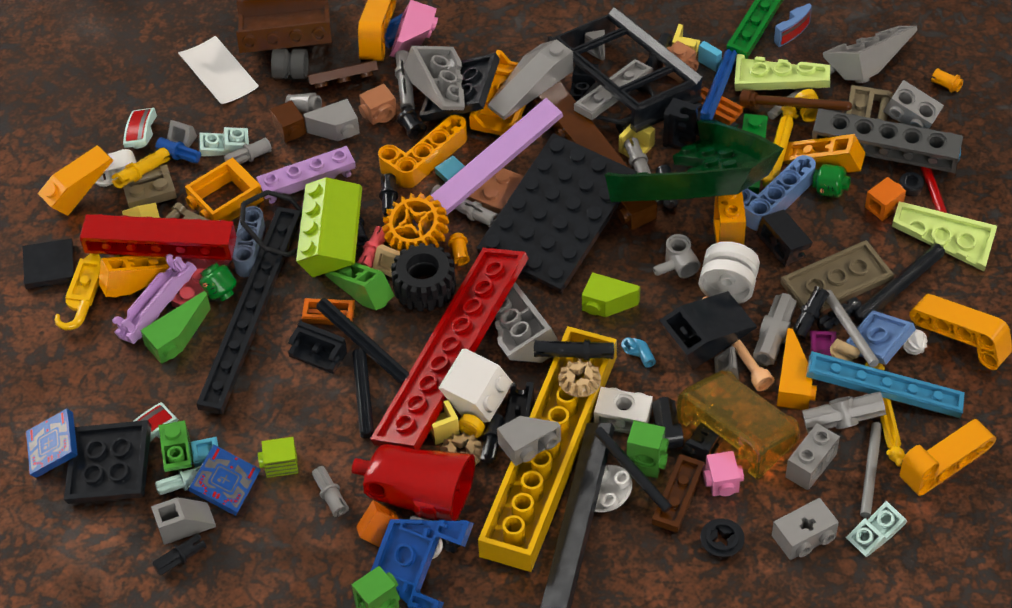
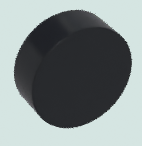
(912, 183)

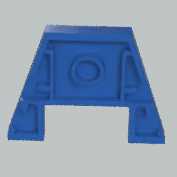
(408, 552)

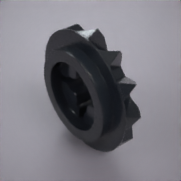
(727, 529)

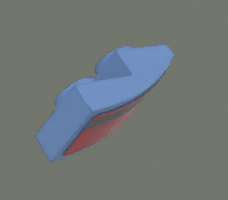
(790, 29)

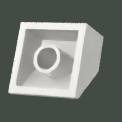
(475, 385)

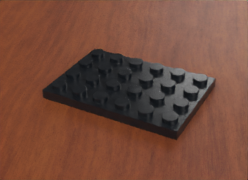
(556, 211)

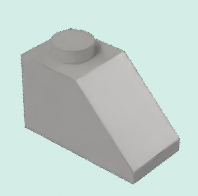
(333, 121)

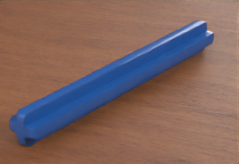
(718, 85)

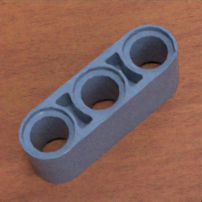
(246, 248)

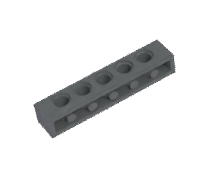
(893, 140)

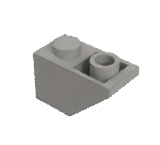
(527, 437)
(182, 518)

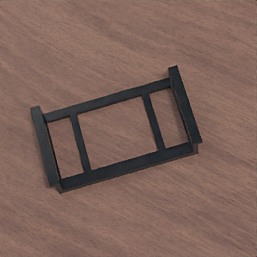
(650, 110)

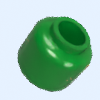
(831, 180)
(218, 282)

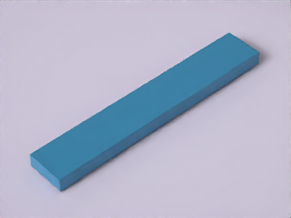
(889, 384)

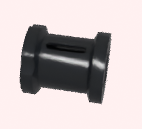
(413, 126)

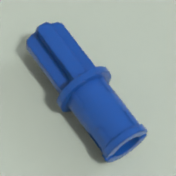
(178, 150)

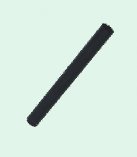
(632, 469)

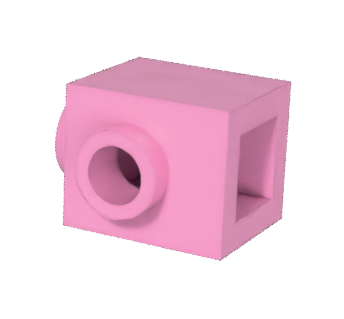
(723, 474)

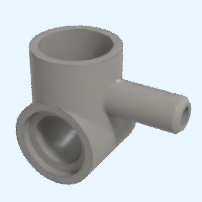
(679, 257)

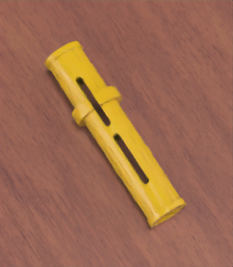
(135, 171)

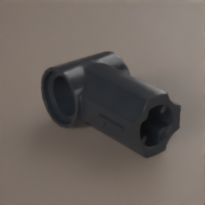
(666, 416)

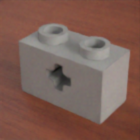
(805, 529)

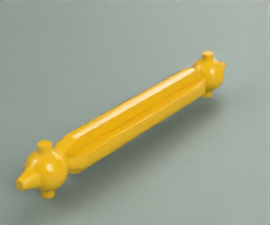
(781, 139)
(890, 430)

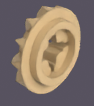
(583, 387)
(472, 445)

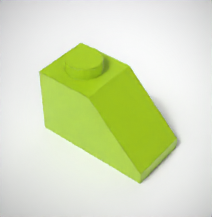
(608, 295)

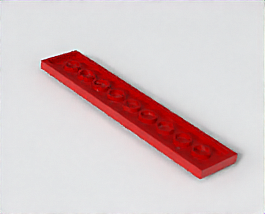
(461, 327)

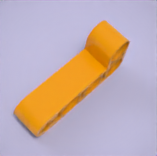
(373, 28)
(428, 153)
(966, 325)
(927, 469)

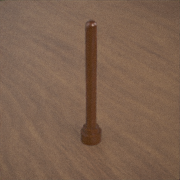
(751, 99)

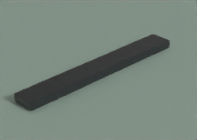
(577, 519)

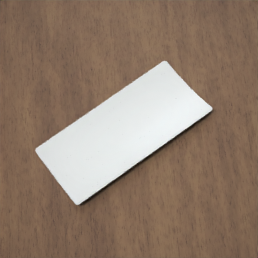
(219, 70)

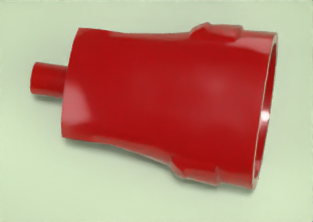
(418, 480)

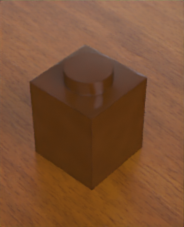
(288, 121)

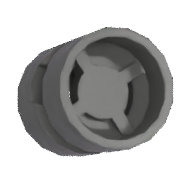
(286, 63)

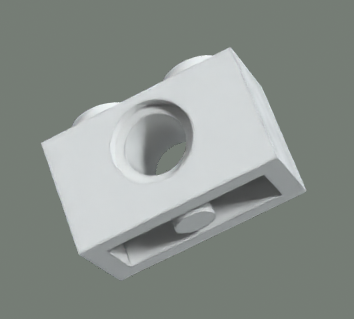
(612, 400)

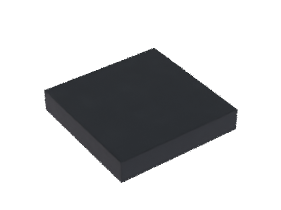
(48, 263)

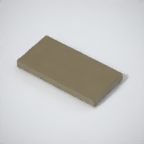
(845, 273)

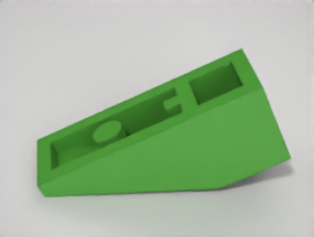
(363, 284)
(174, 330)

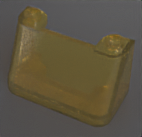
(740, 418)

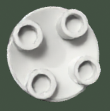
(614, 488)

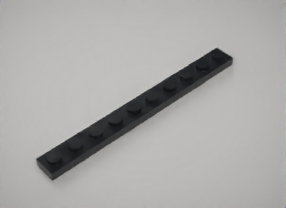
(248, 313)

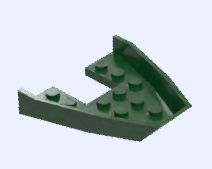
(722, 163)

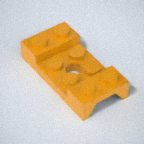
(485, 119)

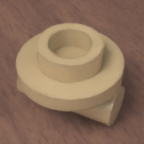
(844, 351)

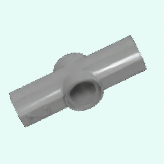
(774, 329)
(845, 411)

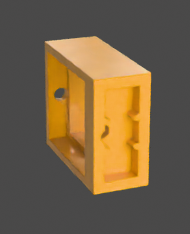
(214, 180)
(729, 218)

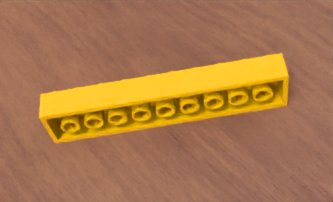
(534, 488)

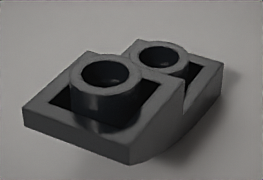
(581, 82)

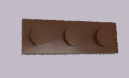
(342, 74)
(679, 492)

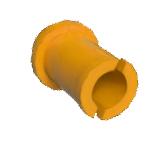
(947, 80)
(458, 244)

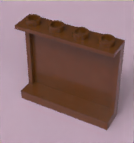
(282, 24)

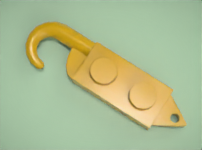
(81, 291)

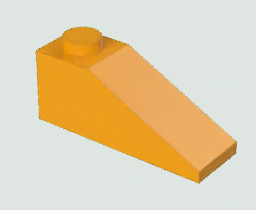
(835, 150)
(73, 181)
(129, 273)
(794, 387)

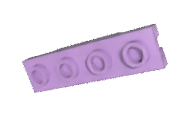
(295, 176)
(154, 299)

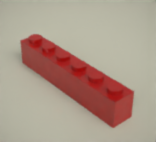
(158, 237)

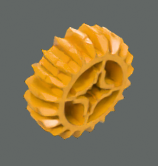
(426, 214)

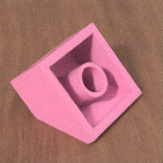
(415, 26)

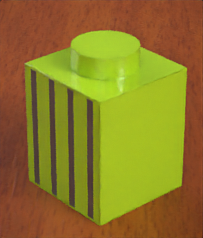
(278, 457)

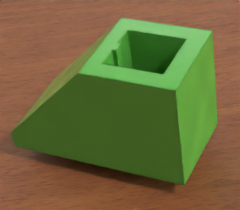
(175, 446)

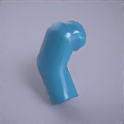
(639, 349)

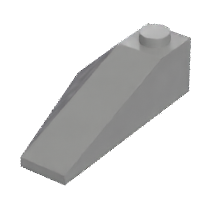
(868, 54)
(437, 75)
(532, 77)
(520, 326)

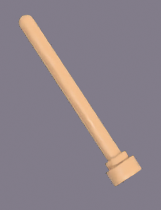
(760, 377)

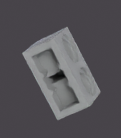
(913, 106)
(812, 456)

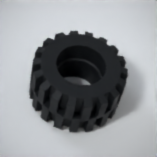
(423, 292)

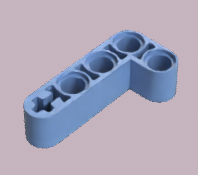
(780, 192)

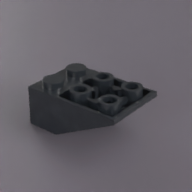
(706, 327)

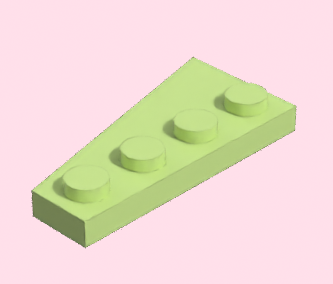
(768, 75)
(959, 236)

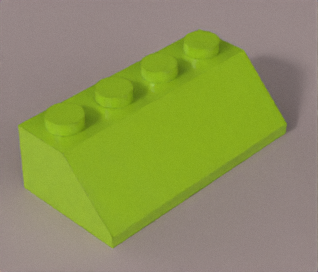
(329, 226)

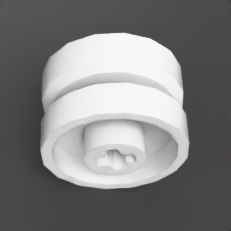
(731, 269)

